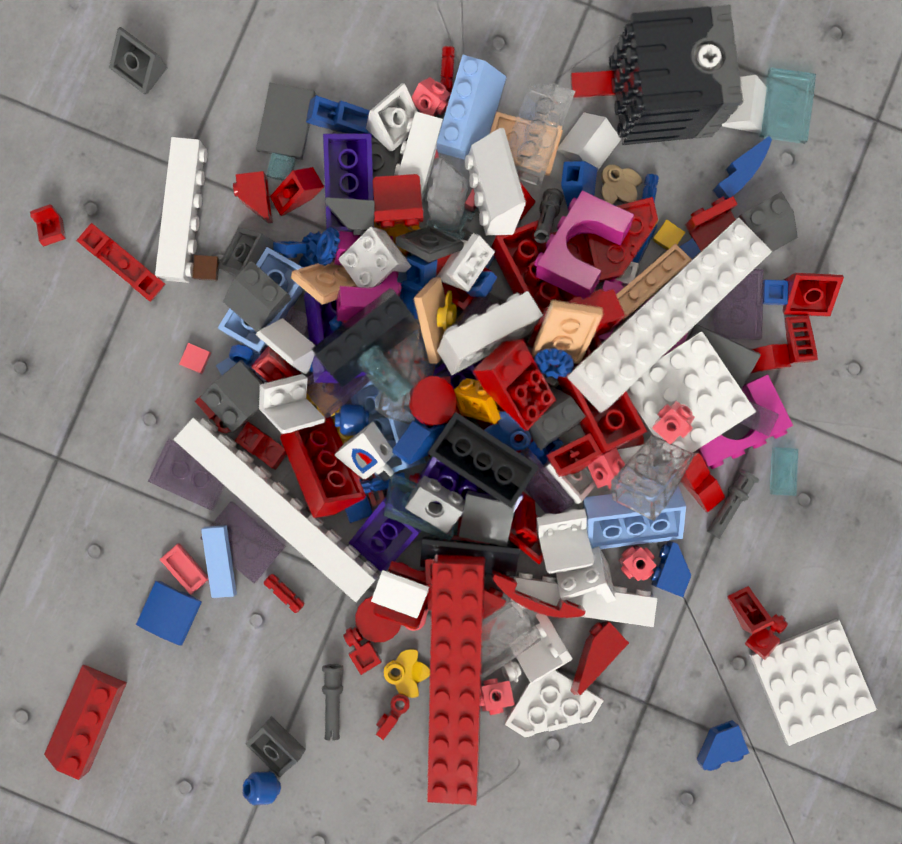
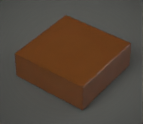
(205, 267)

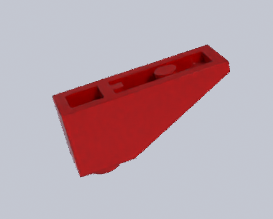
(598, 652)

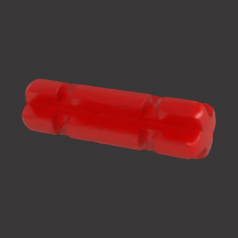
(447, 67)
(284, 593)

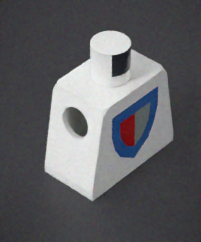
(367, 453)

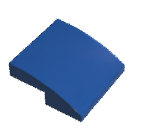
(168, 613)

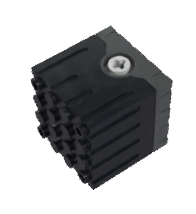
(675, 74)

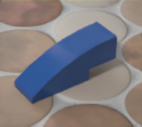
(338, 116)
(742, 170)
(417, 277)

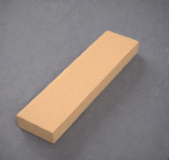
(652, 279)

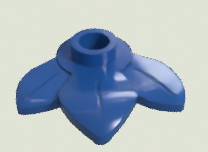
(506, 431)

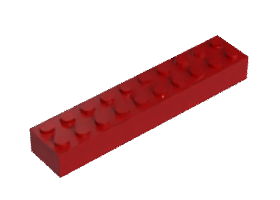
(517, 259)
(455, 679)

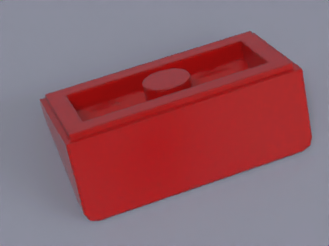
(273, 366)

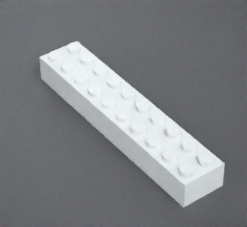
(669, 315)
(276, 507)

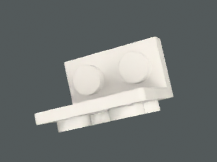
(373, 258)
(466, 265)
(287, 406)
(587, 579)
(545, 655)

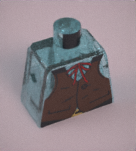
(378, 367)

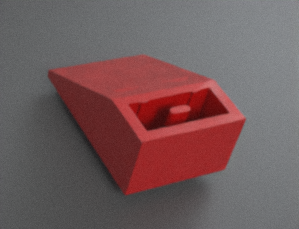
(610, 307)
(515, 382)

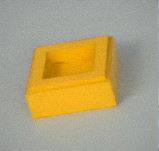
(668, 235)

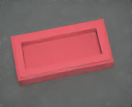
(184, 568)

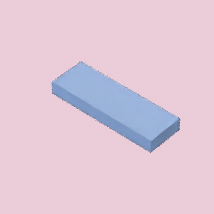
(219, 561)

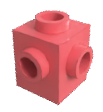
(431, 97)
(673, 422)
(606, 468)
(629, 559)
(502, 694)

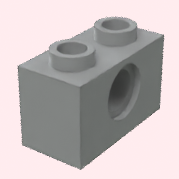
(440, 515)

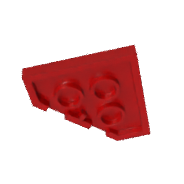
(615, 258)

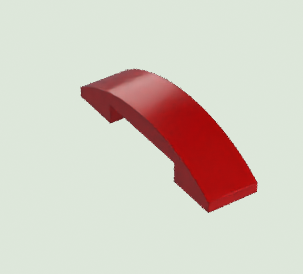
(121, 262)
(564, 608)

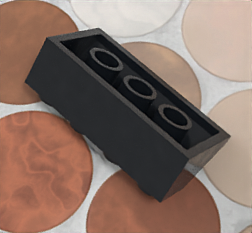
(380, 323)
(483, 460)
(496, 557)

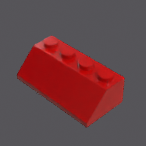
(323, 478)
(84, 722)

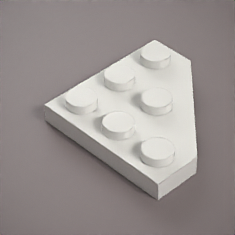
(551, 706)

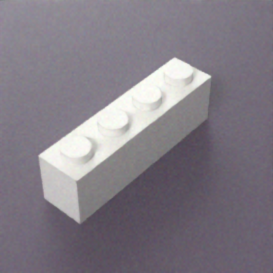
(420, 147)

